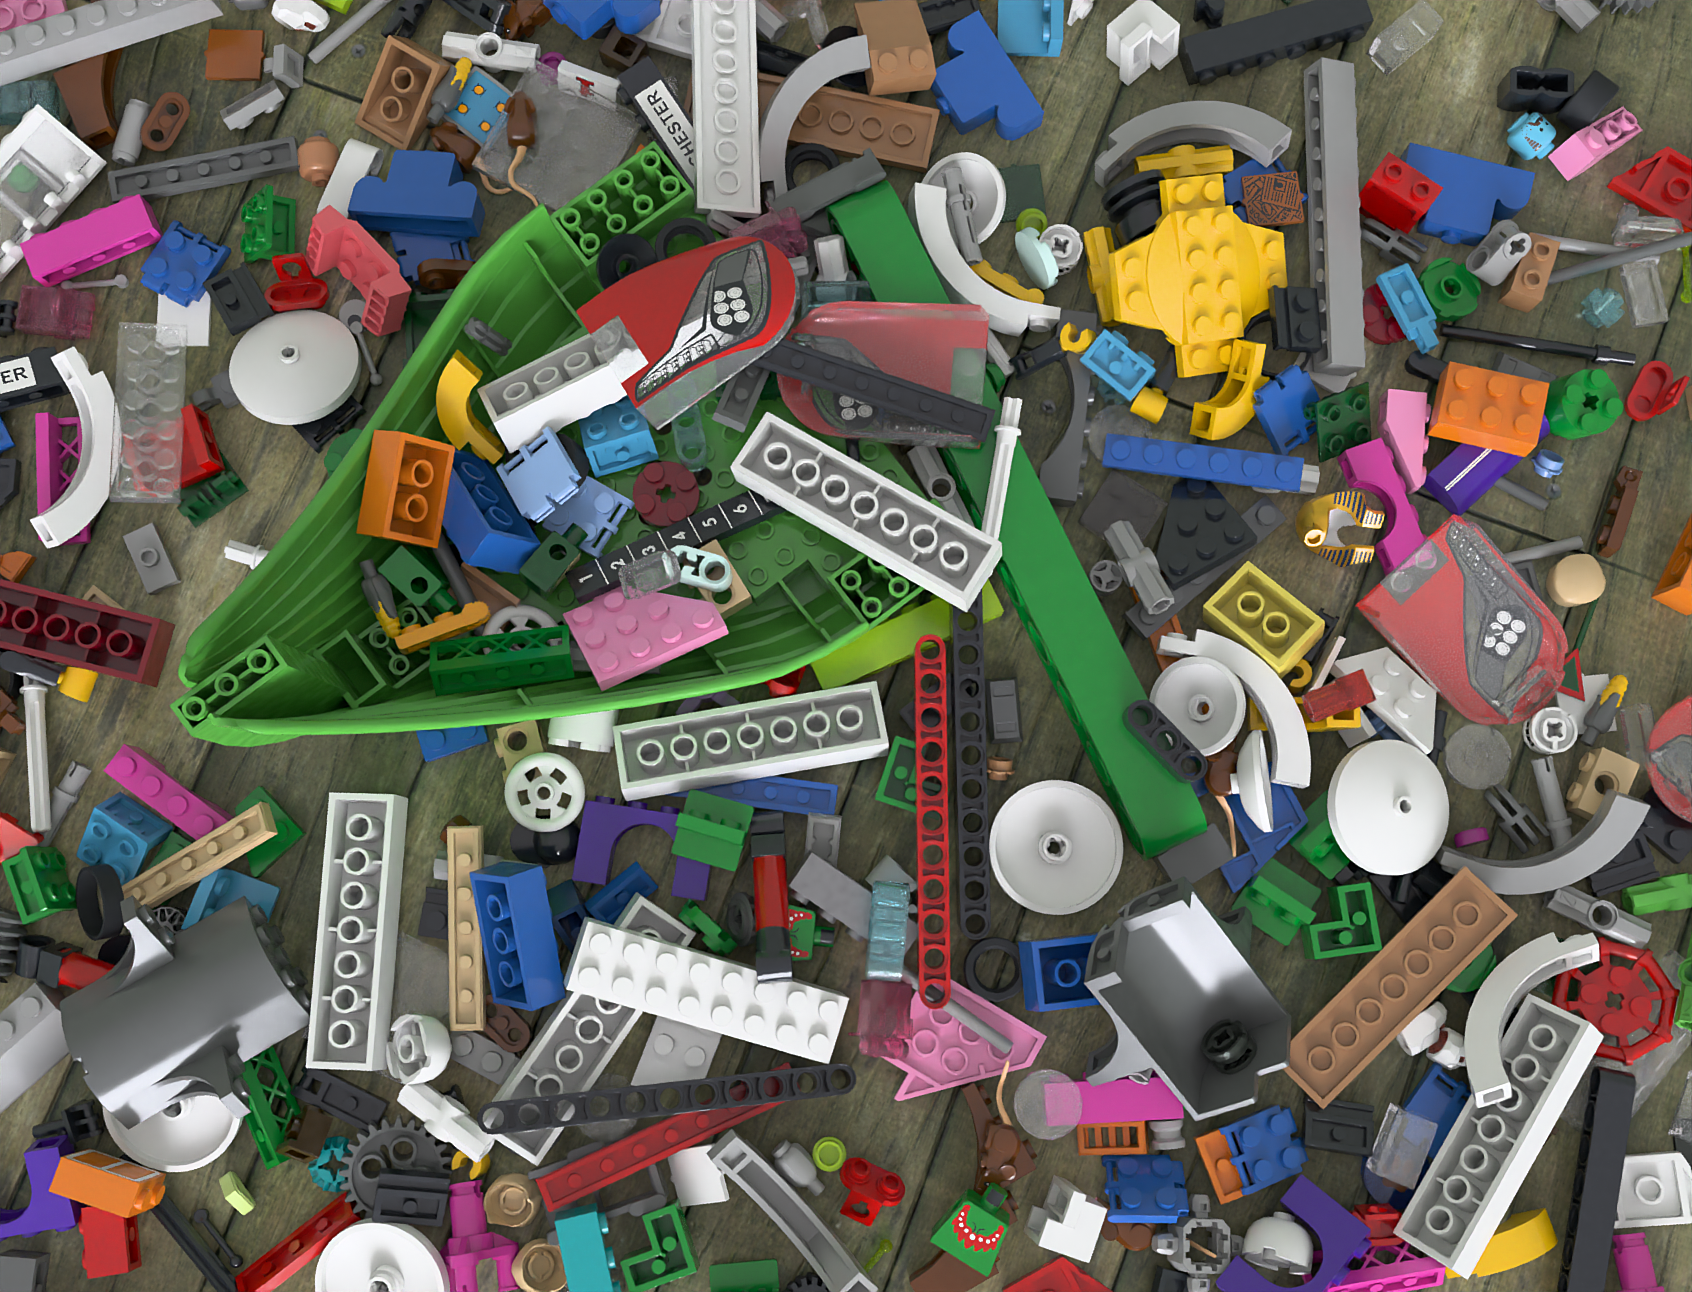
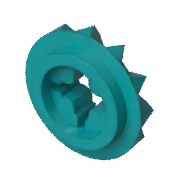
(325, 1177)

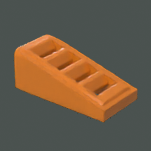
(1127, 1148)

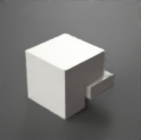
(1141, 38)
(1067, 1222)

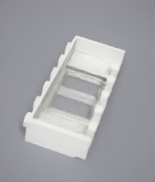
(39, 178)

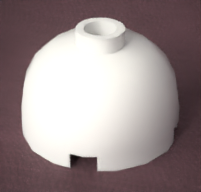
(418, 1048)
(1279, 1243)

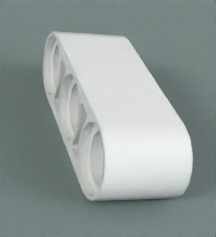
(354, 163)

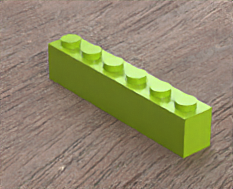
(895, 640)

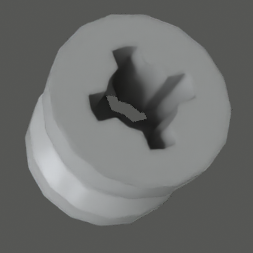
(1107, 572)
(1167, 1134)

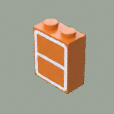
(108, 1183)

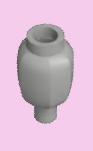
(797, 1166)

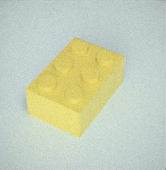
(1263, 619)

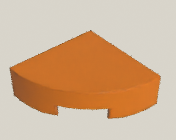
(15, 565)

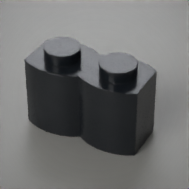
(1535, 89)

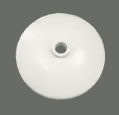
(984, 186)
(1191, 684)
(1253, 781)

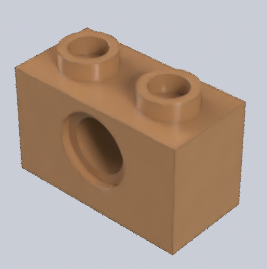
(1529, 277)

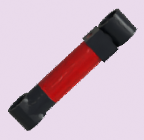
(771, 898)
(57, 963)

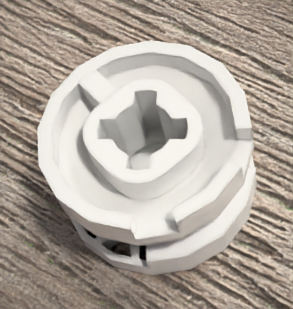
(1064, 245)
(1550, 731)

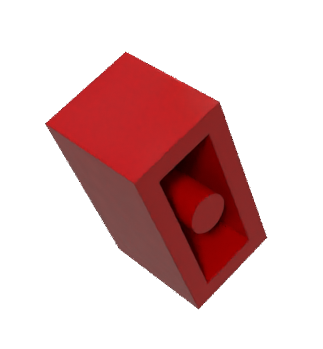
(109, 1242)

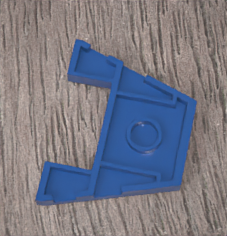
(1287, 821)

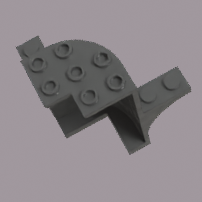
(1165, 981)
(185, 1011)

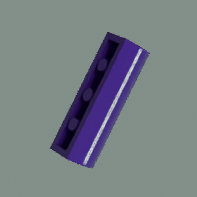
(1470, 473)

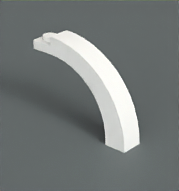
(959, 281)
(92, 479)
(1277, 706)
(1499, 997)

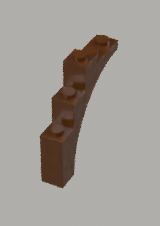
(89, 96)
(944, 1270)

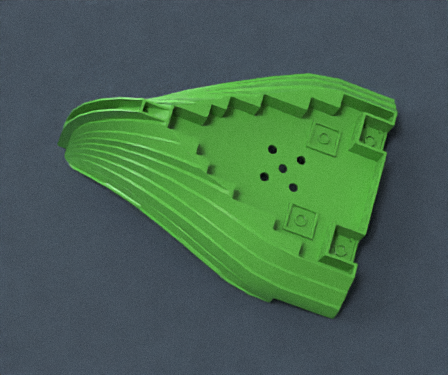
(302, 644)

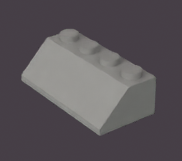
(30, 1041)

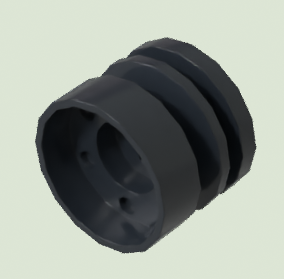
(1135, 205)

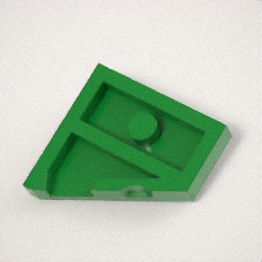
(271, 850)

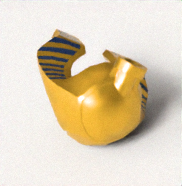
(1324, 515)

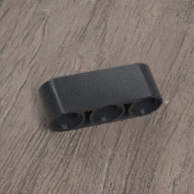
(1181, 746)

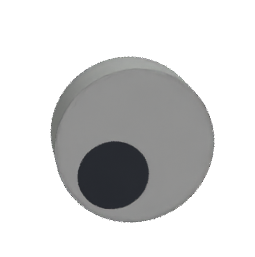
(351, 312)

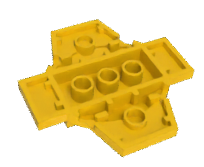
(1197, 274)

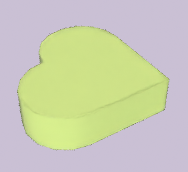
(236, 1193)

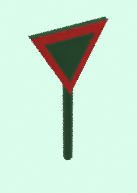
(1572, 683)

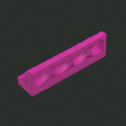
(50, 464)
(1394, 1277)

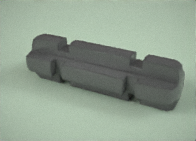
(488, 336)

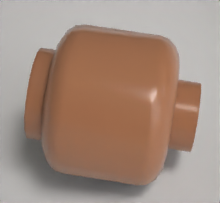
(317, 160)

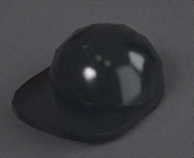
(545, 847)

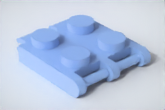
(541, 477)
(591, 511)

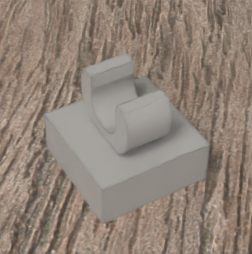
(286, 66)

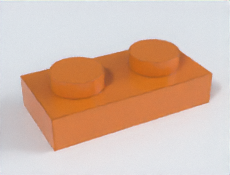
(1221, 1173)

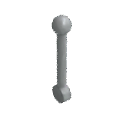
(120, 280)
(357, 328)

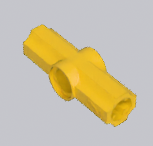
(1188, 162)
(1098, 244)

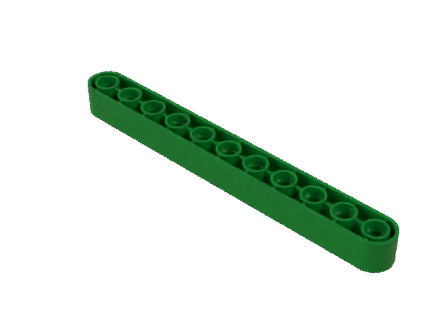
(1036, 561)

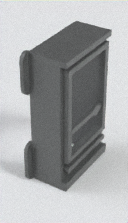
(829, 187)
(636, 1205)

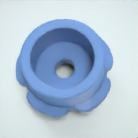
(1547, 463)

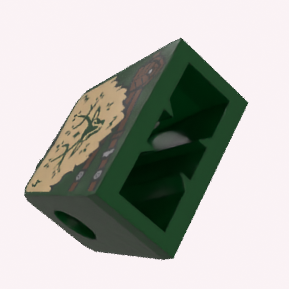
(543, 572)

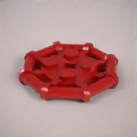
(1634, 1001)

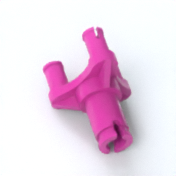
(474, 1243)
(1634, 1264)

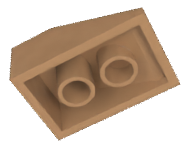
(896, 46)
(401, 92)

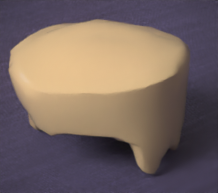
(1575, 580)
(512, 1200)
(539, 1267)

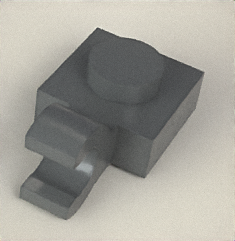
(221, 392)

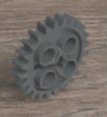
(425, 1156)

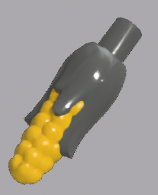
(449, 90)
(380, 598)
(1602, 713)

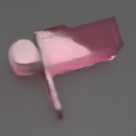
(778, 228)
(55, 312)
(884, 1019)

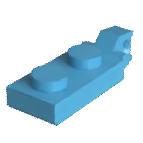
(1409, 306)

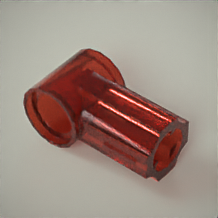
(1346, 693)

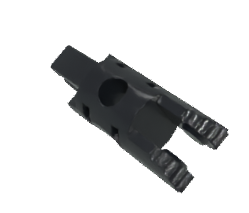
(409, 15)

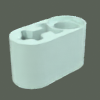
(707, 560)

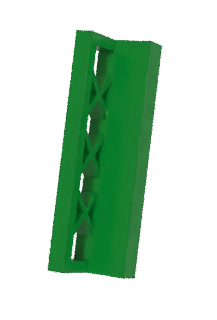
(501, 665)
(261, 1120)

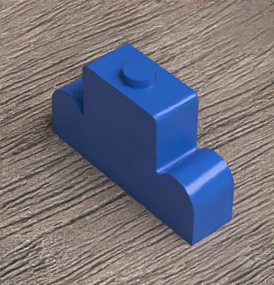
(590, 15)
(983, 83)
(1470, 193)
(420, 196)

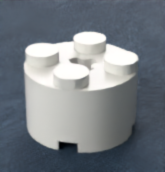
(590, 729)

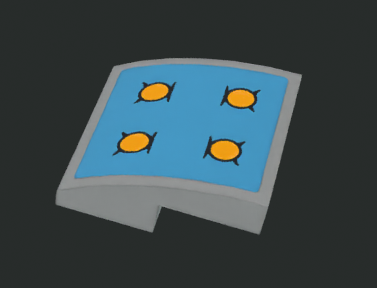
(478, 106)

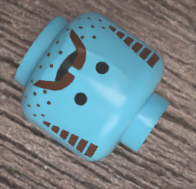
(1531, 136)

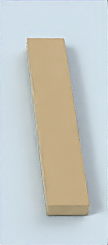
(203, 856)
(466, 949)

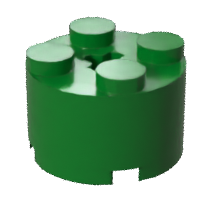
(1582, 404)

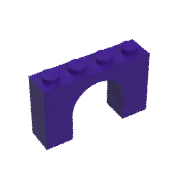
(604, 827)
(45, 1208)
(1335, 1228)

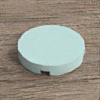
(1036, 258)

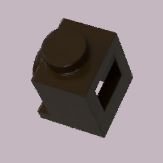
(620, 45)
(305, 1135)

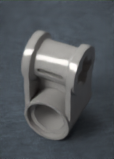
(1497, 254)
(891, 871)

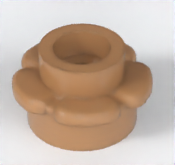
(999, 768)

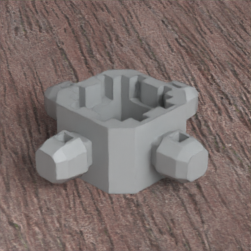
(1176, 1245)

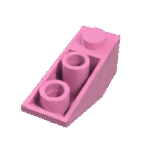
(1594, 143)
(1402, 428)

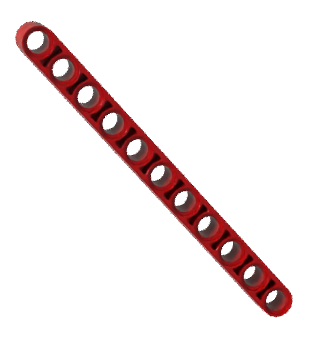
(940, 870)

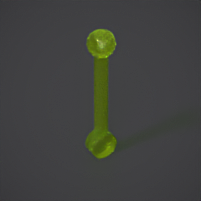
(1686, 296)
(885, 1247)

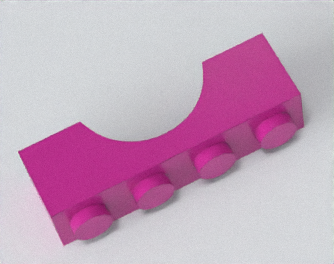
(1372, 469)
(165, 794)

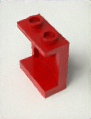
(1397, 194)
(200, 449)

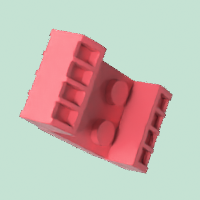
(350, 248)

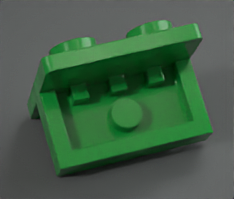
(268, 226)
(712, 830)
(1317, 842)
(39, 883)
(1278, 901)
(745, 1276)

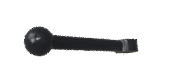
(202, 1216)

